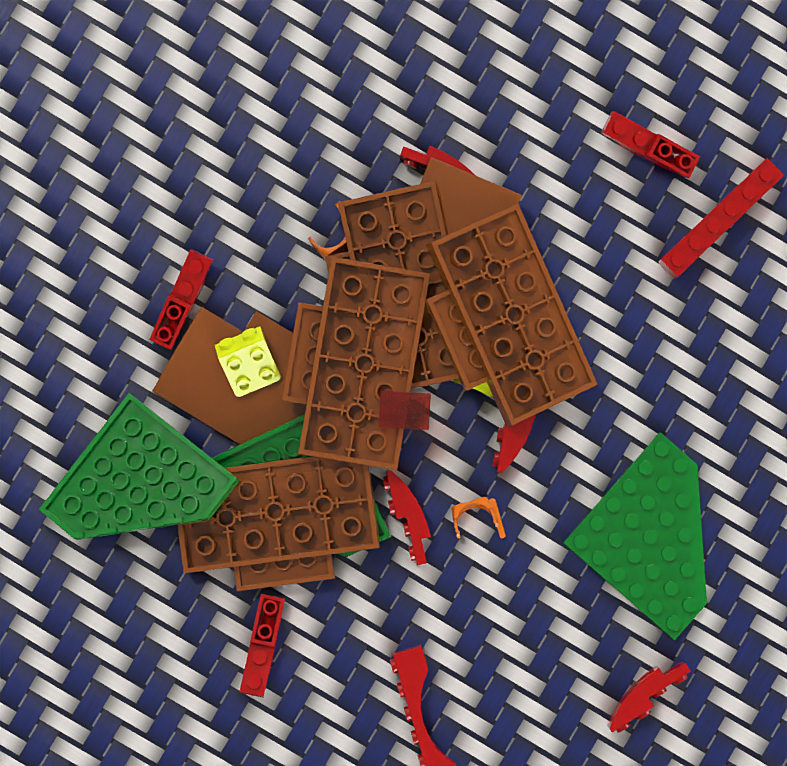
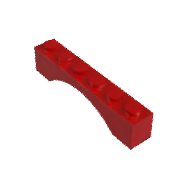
(720, 218)
(412, 671)

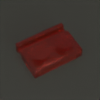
(404, 410)

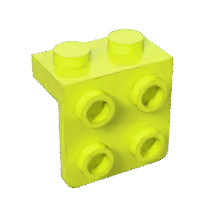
(247, 361)

